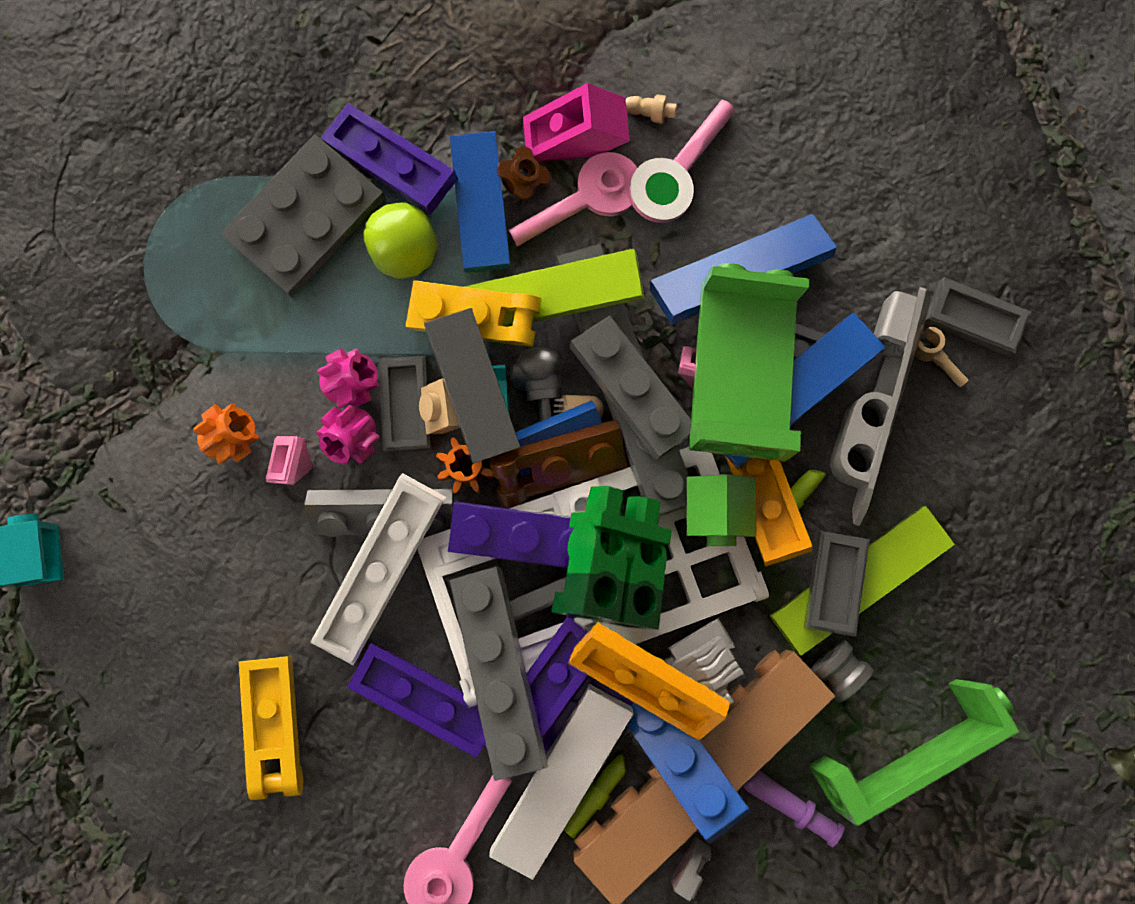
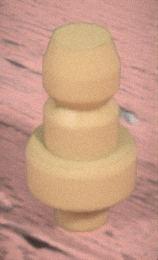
(655, 108)

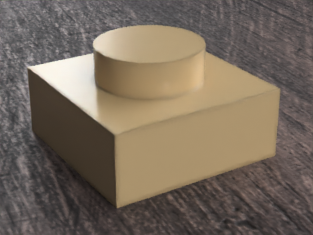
(437, 409)

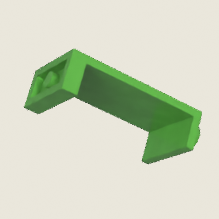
(746, 363)
(986, 726)

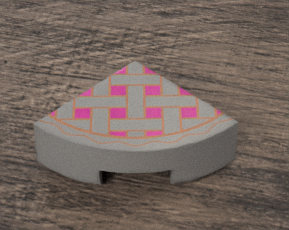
(686, 878)

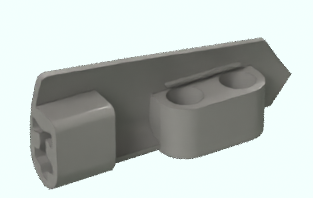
(900, 331)

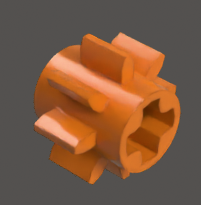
(226, 433)
(452, 463)

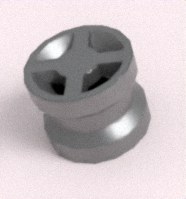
(842, 671)

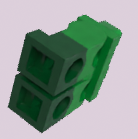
(615, 562)

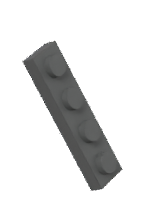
(498, 674)

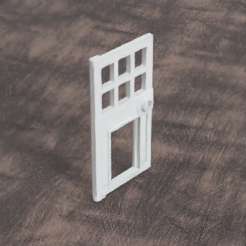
(751, 586)

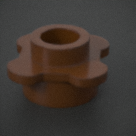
(514, 181)

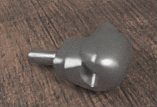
(540, 375)

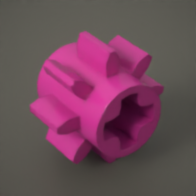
(348, 377)
(347, 435)

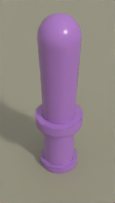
(803, 813)

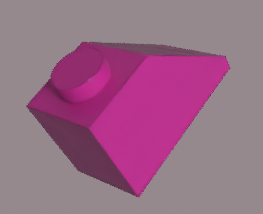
(577, 125)

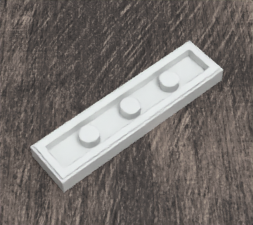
(378, 568)
(558, 789)

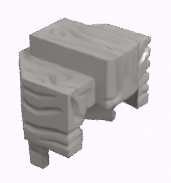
(707, 658)

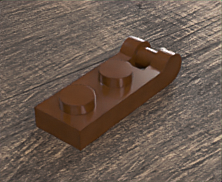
(558, 462)

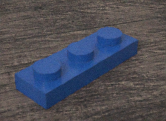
(689, 774)

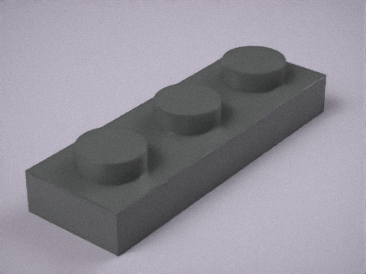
(632, 387)
(355, 511)

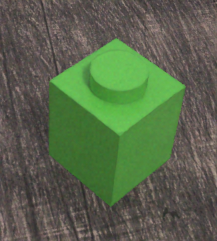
(721, 508)

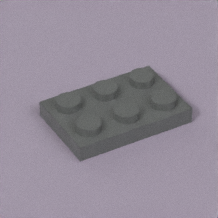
(303, 215)

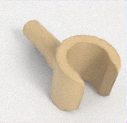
(938, 356)

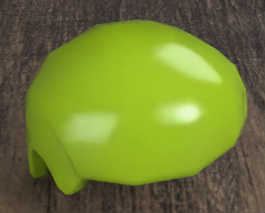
(400, 240)

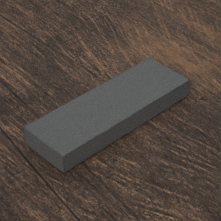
(471, 385)

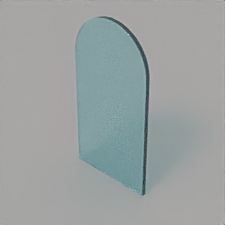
(231, 306)

